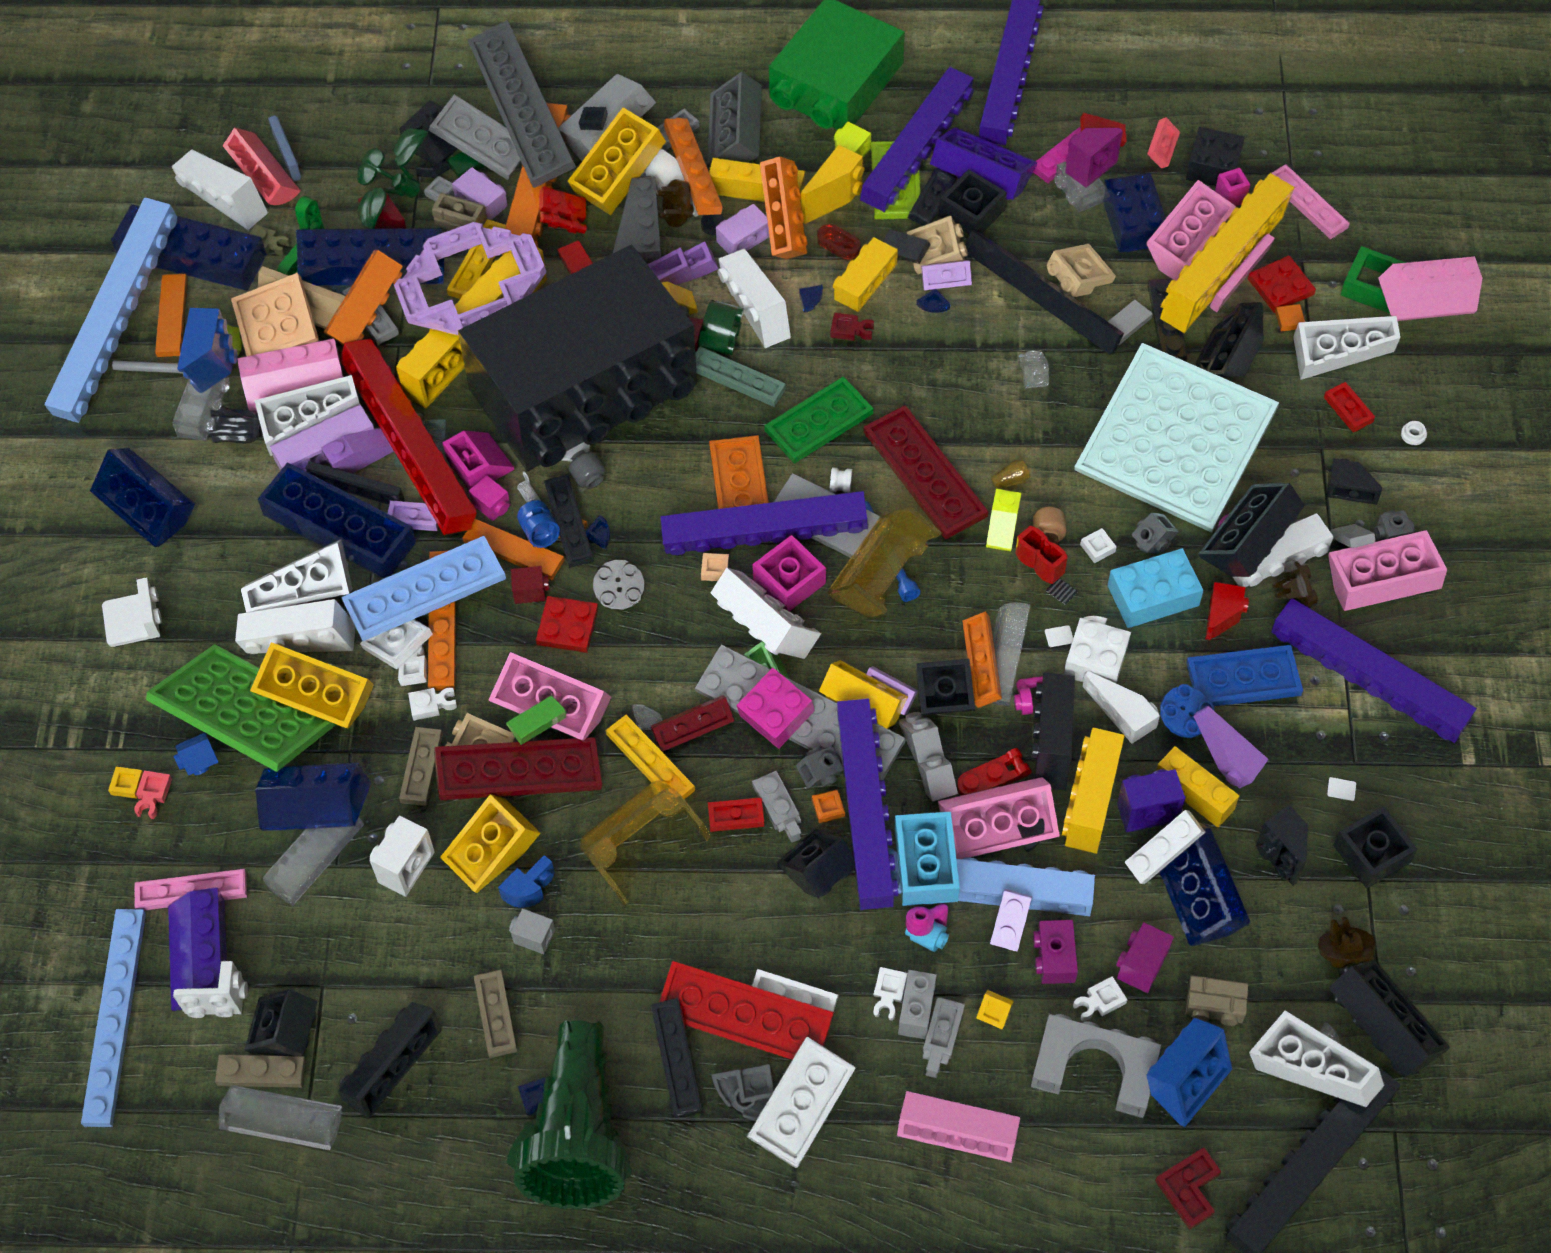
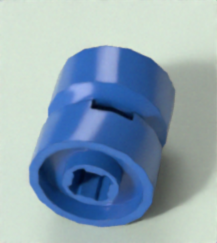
(538, 524)

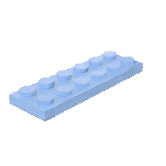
(423, 588)

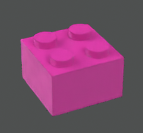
(789, 573)
(775, 708)

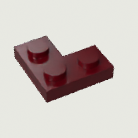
(1183, 1183)

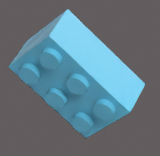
(1155, 588)
(926, 858)

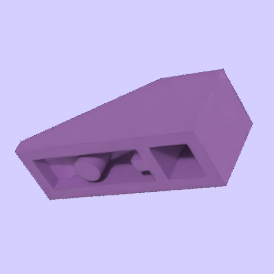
(357, 450)
(1230, 750)

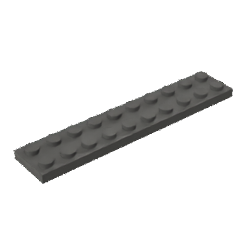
(521, 104)

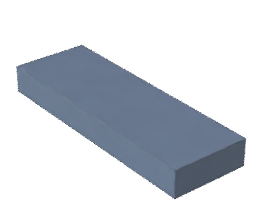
(284, 148)

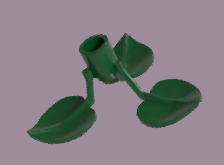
(404, 184)

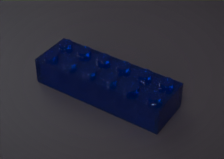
(205, 251)
(340, 254)
(331, 515)

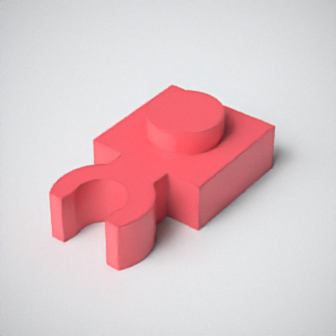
(152, 789)

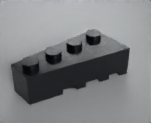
(1054, 729)

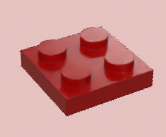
(1281, 283)
(567, 624)

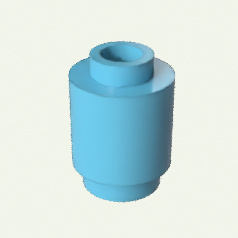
(935, 939)

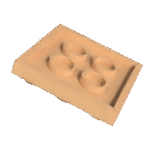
(275, 316)

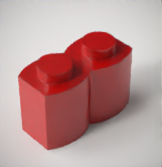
(1038, 553)

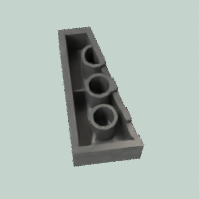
(640, 220)

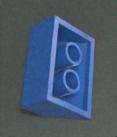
(1190, 1070)

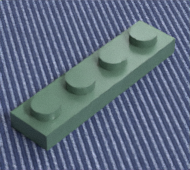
(739, 377)

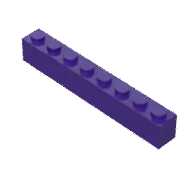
(1009, 71)
(917, 139)
(764, 523)
(1373, 670)
(865, 805)

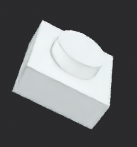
(1098, 545)

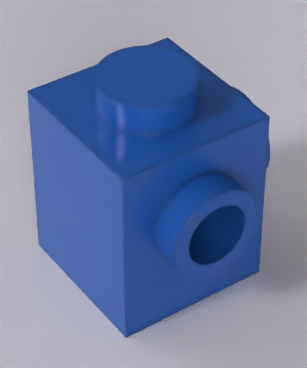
(195, 755)

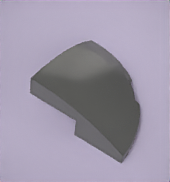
(746, 1089)

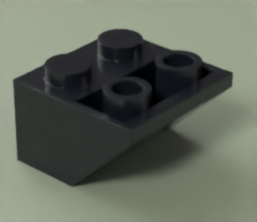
(1285, 843)

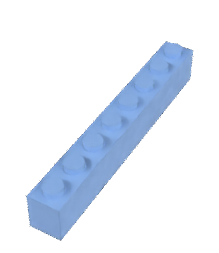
(1049, 887)

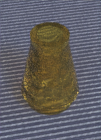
(1011, 475)

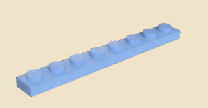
(113, 1018)

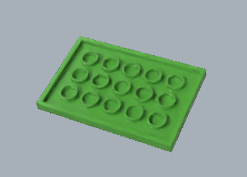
(217, 699)

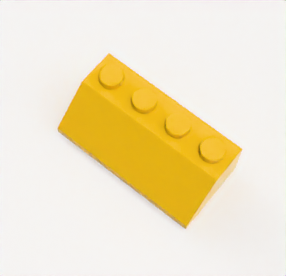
(312, 686)

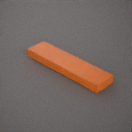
(171, 315)
(515, 549)
(982, 659)

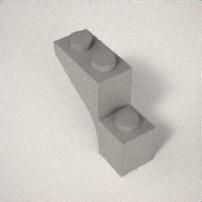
(927, 751)

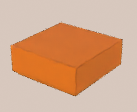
(1289, 317)
(828, 806)

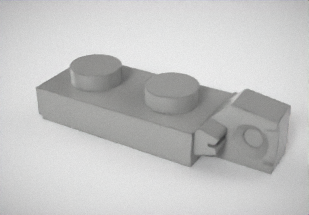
(778, 805)
(942, 1034)

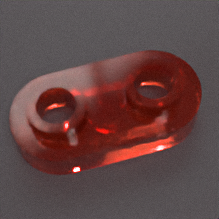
(840, 241)

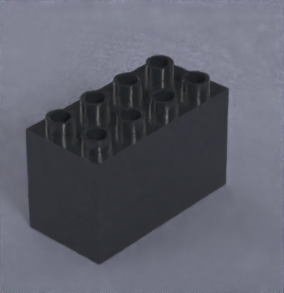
(580, 358)

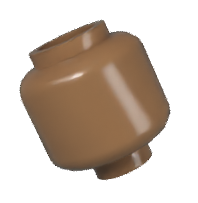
(1051, 522)

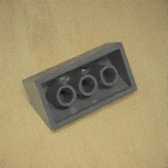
(735, 120)

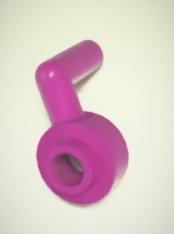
(1023, 699)
(925, 926)

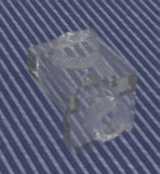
(1034, 369)

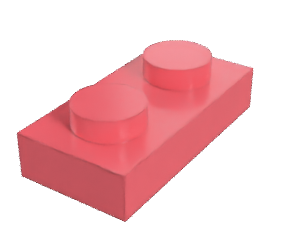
(1163, 143)

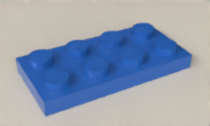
(1246, 675)

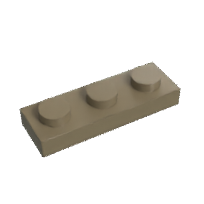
(420, 766)
(495, 1014)
(260, 1071)

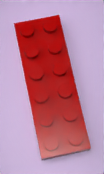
(744, 1011)

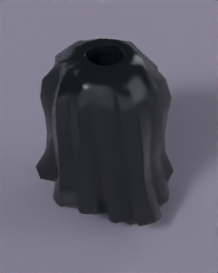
(234, 426)

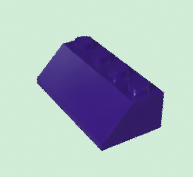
(961, 151)
(196, 941)

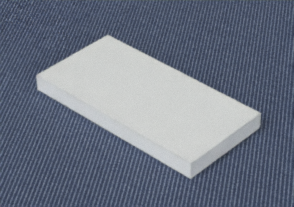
(801, 1102)

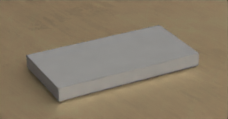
(477, 136)
(842, 542)

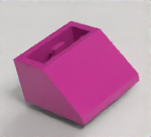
(475, 456)

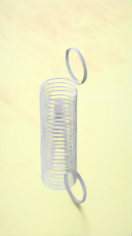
(529, 487)

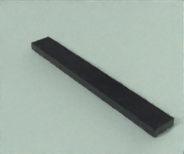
(1043, 292)

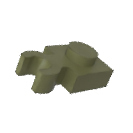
(270, 239)

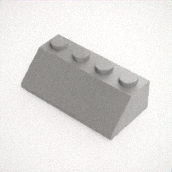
(614, 95)

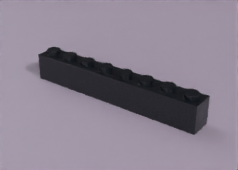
(1305, 1170)

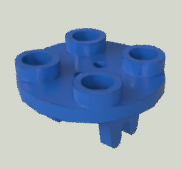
(1178, 720)

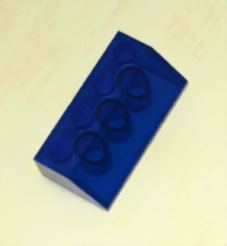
(141, 496)
(311, 796)
(1204, 892)

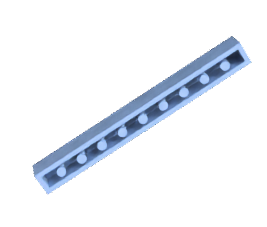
(111, 310)

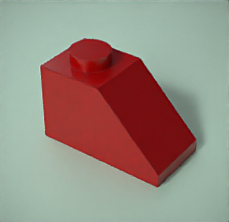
(1225, 608)

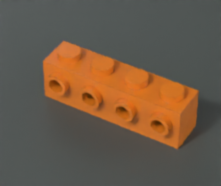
(783, 208)
(363, 298)

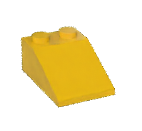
(833, 184)
(489, 843)

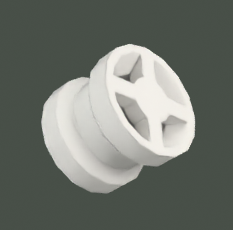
(840, 480)

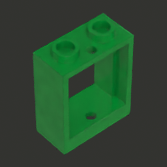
(1364, 292)

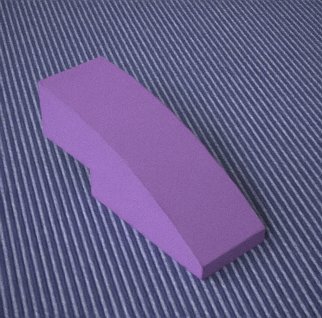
(684, 266)

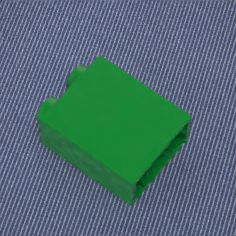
(836, 65)

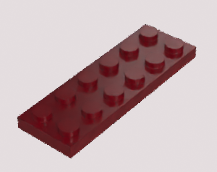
(925, 472)
(517, 768)

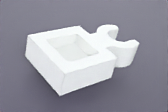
(414, 669)
(427, 702)
(890, 988)
(1102, 997)

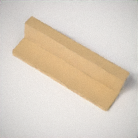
(321, 301)

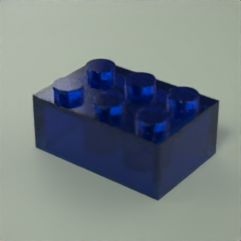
(1133, 210)

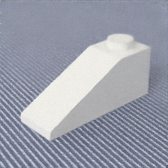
(1124, 707)

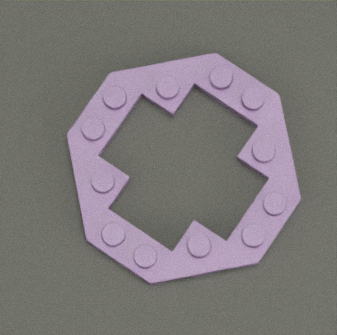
(425, 268)

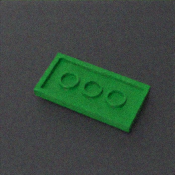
(818, 419)

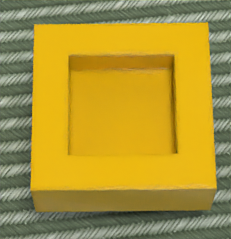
(125, 782)
(994, 1009)

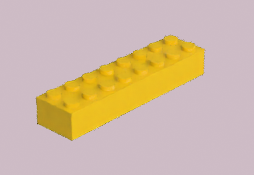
(1225, 252)
(439, 356)

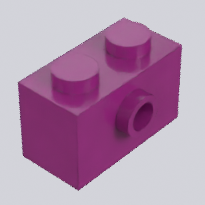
(1056, 952)
(1144, 957)

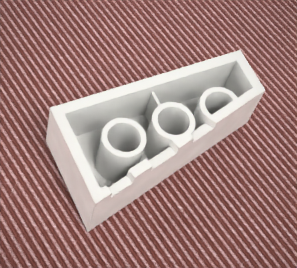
(221, 187)
(756, 294)
(1340, 343)
(304, 408)
(304, 580)
(764, 615)
(301, 628)
(1315, 1061)

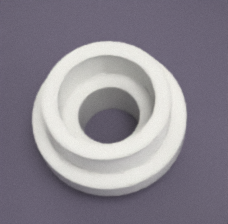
(1416, 428)

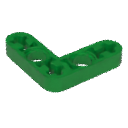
(308, 217)

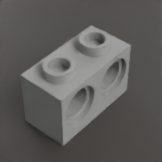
(917, 1004)

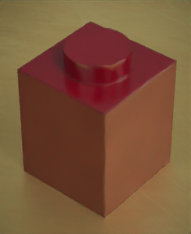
(529, 584)

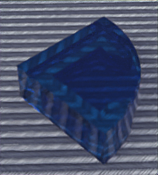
(810, 297)
(933, 302)
(599, 532)
(532, 1095)

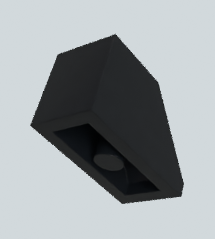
(1352, 482)

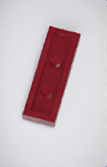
(692, 723)

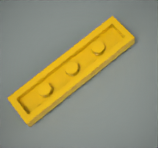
(473, 266)
(648, 756)

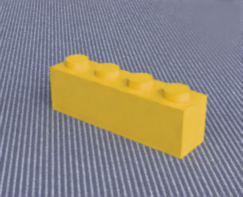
(742, 179)

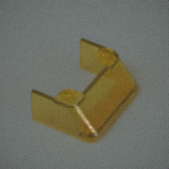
(880, 559)
(601, 841)

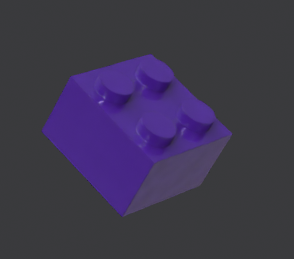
(1150, 800)

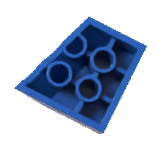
(206, 349)

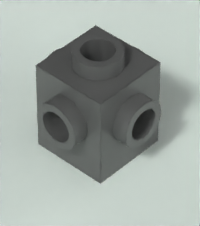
(1393, 525)
(1154, 533)
(820, 767)

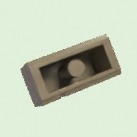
(454, 212)
(1216, 1000)

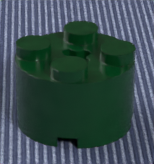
(721, 327)

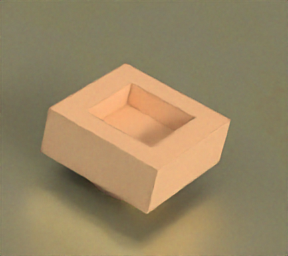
(714, 566)

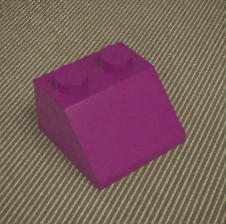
(1092, 153)

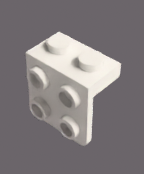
(132, 616)
(221, 1001)

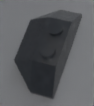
(1234, 342)

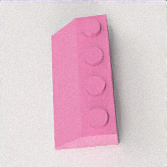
(1188, 229)
(1432, 288)
(288, 369)
(1386, 570)
(528, 683)
(990, 818)

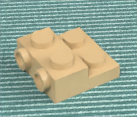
(944, 240)
(1079, 270)
(477, 731)

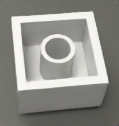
(1097, 650)
(401, 855)

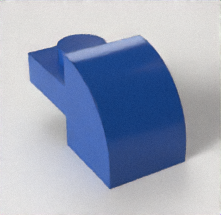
(525, 889)

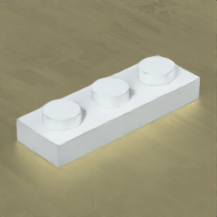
(1165, 847)
(795, 990)

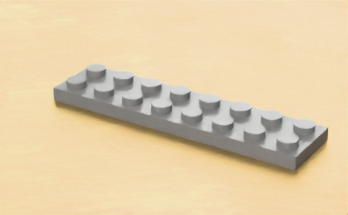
(736, 675)

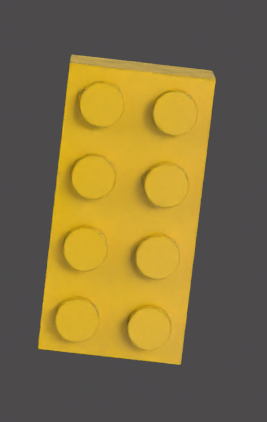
(615, 159)
(1092, 790)

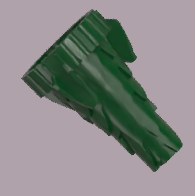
(571, 1151)

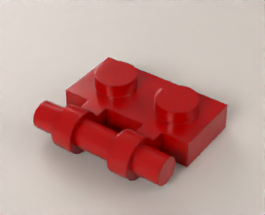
(563, 205)

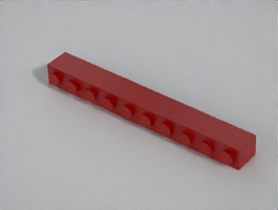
(408, 437)

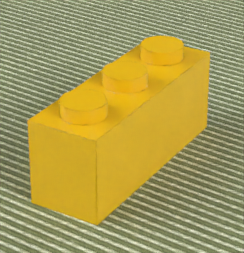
(865, 274)
(849, 683)
(1201, 788)

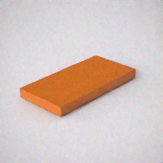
(738, 472)

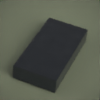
(909, 247)

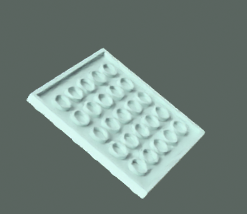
(1176, 437)

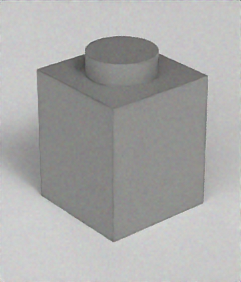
(532, 931)

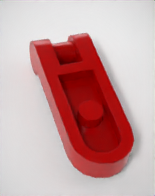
(994, 773)

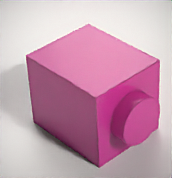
(1233, 186)
(489, 498)

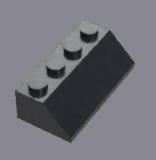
(1252, 529)
(1388, 1018)
(390, 1059)

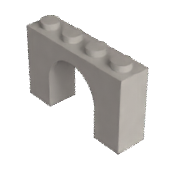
(1067, 1037)

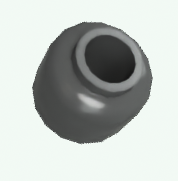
(587, 469)

